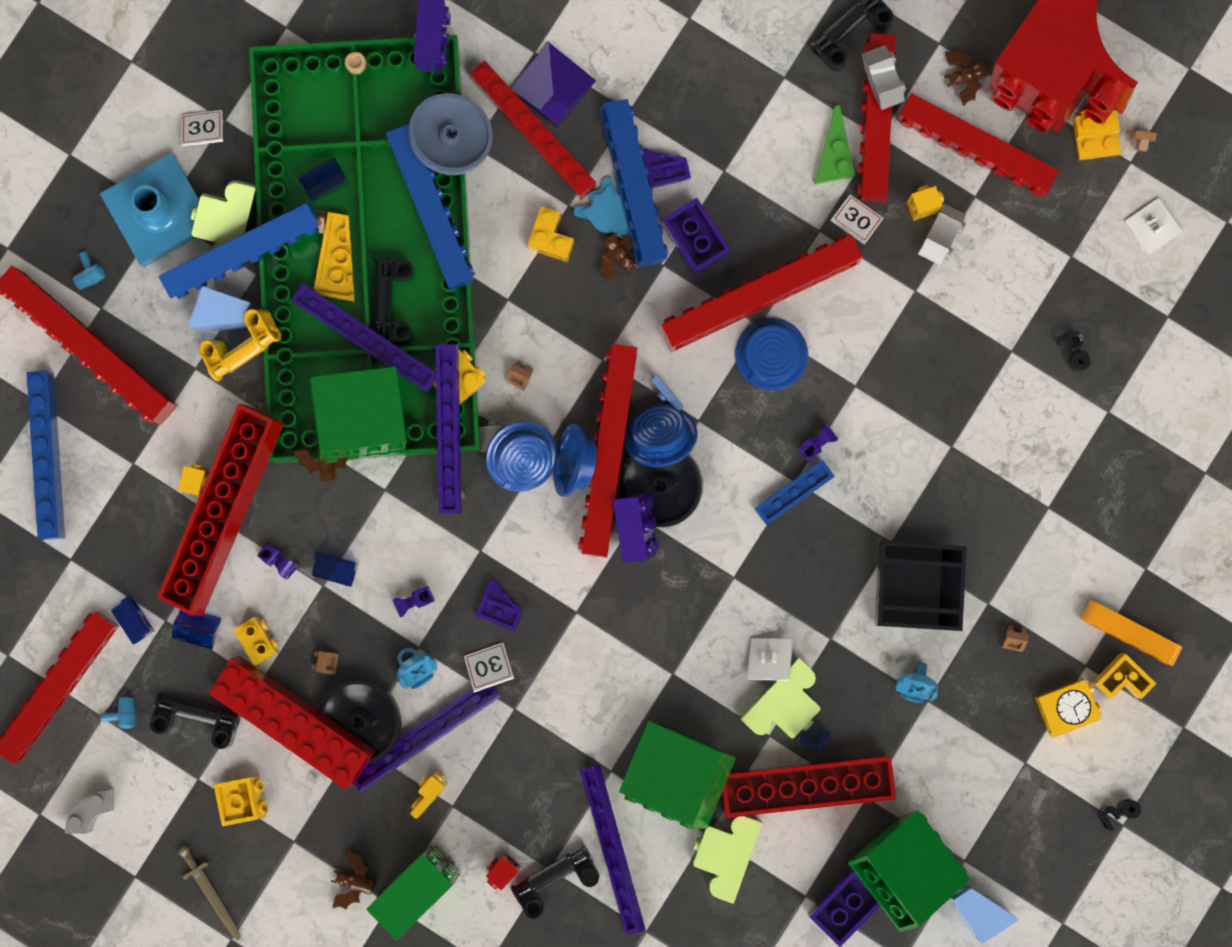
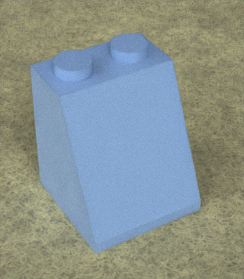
(218, 312)
(981, 914)

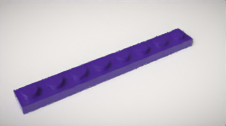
(364, 337)
(448, 428)
(427, 734)
(612, 849)

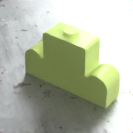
(223, 218)
(785, 704)
(727, 855)

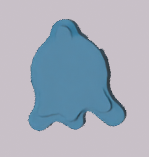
(605, 210)

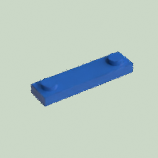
(794, 492)

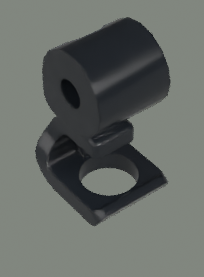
(1080, 359)
(1126, 808)

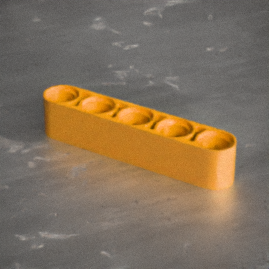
(1131, 633)

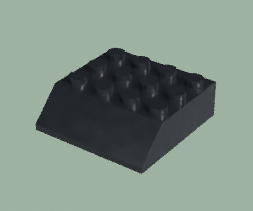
(920, 586)

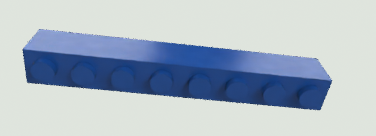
(633, 183)
(431, 211)
(240, 250)
(45, 455)

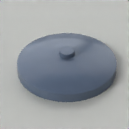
(450, 134)

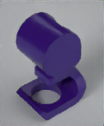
(813, 446)
(272, 556)
(419, 599)

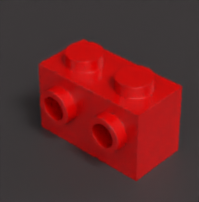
(501, 871)

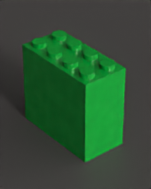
(358, 414)
(677, 776)
(909, 871)
(414, 891)

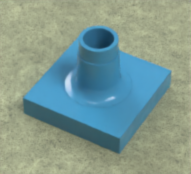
(168, 224)

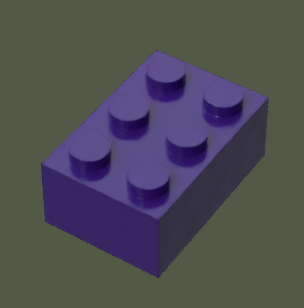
(432, 35)
(696, 236)
(636, 526)
(844, 908)

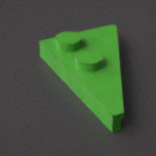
(836, 157)

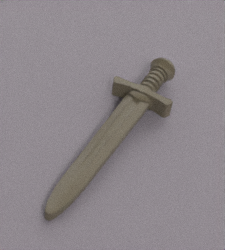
(209, 891)

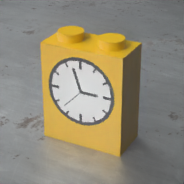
(1068, 708)

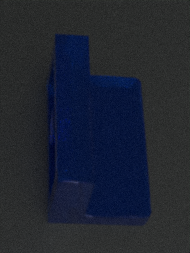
(323, 179)
(334, 569)
(132, 620)
(196, 629)
(819, 741)

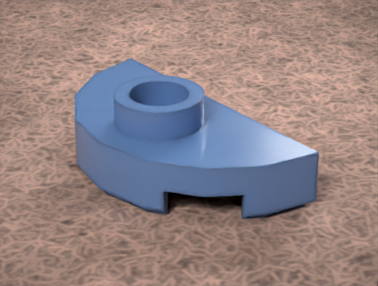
(665, 393)

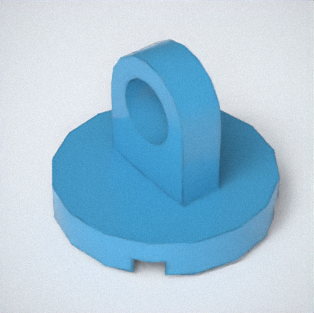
(416, 670)
(917, 686)

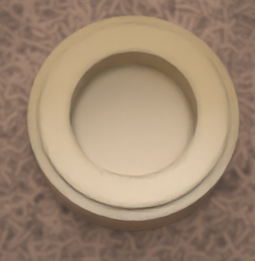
(355, 63)

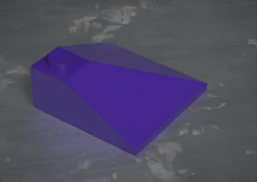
(552, 85)

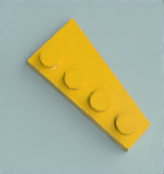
(335, 263)

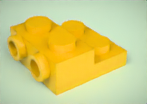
(1096, 139)
(469, 377)
(430, 788)
(241, 800)

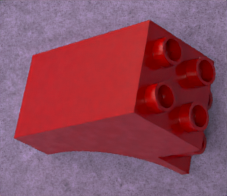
(1055, 63)

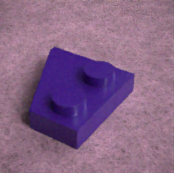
(665, 169)
(499, 607)

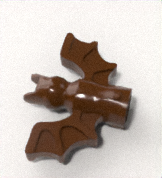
(970, 74)
(618, 251)
(326, 470)
(357, 882)

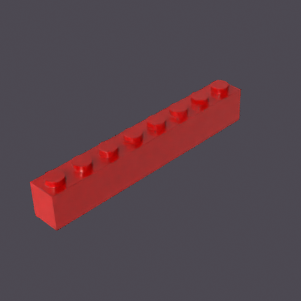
(532, 130)
(876, 137)
(977, 145)
(56, 687)

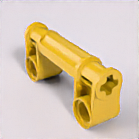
(263, 334)

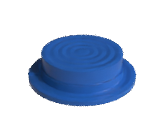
(771, 354)
(660, 436)
(521, 456)
(575, 461)

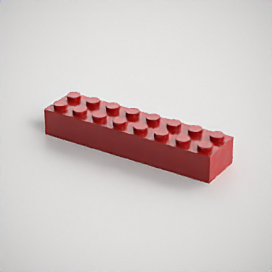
(292, 722)
(809, 786)

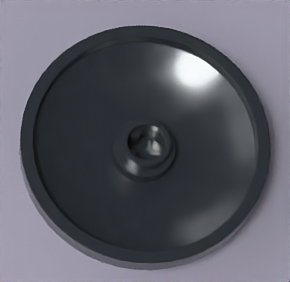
(673, 488)
(365, 712)

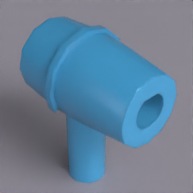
(90, 275)
(126, 713)

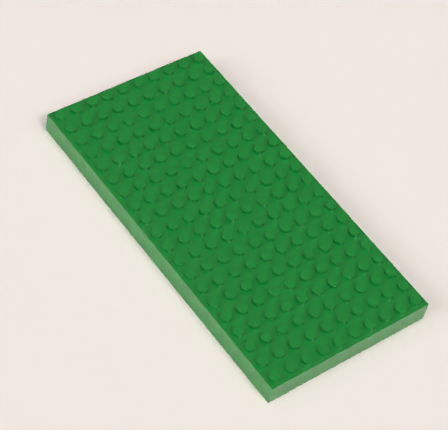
(319, 111)

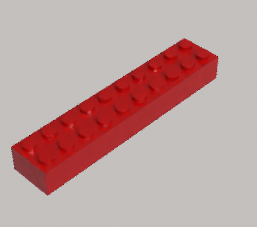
(761, 293)
(85, 344)
(609, 450)
(220, 510)

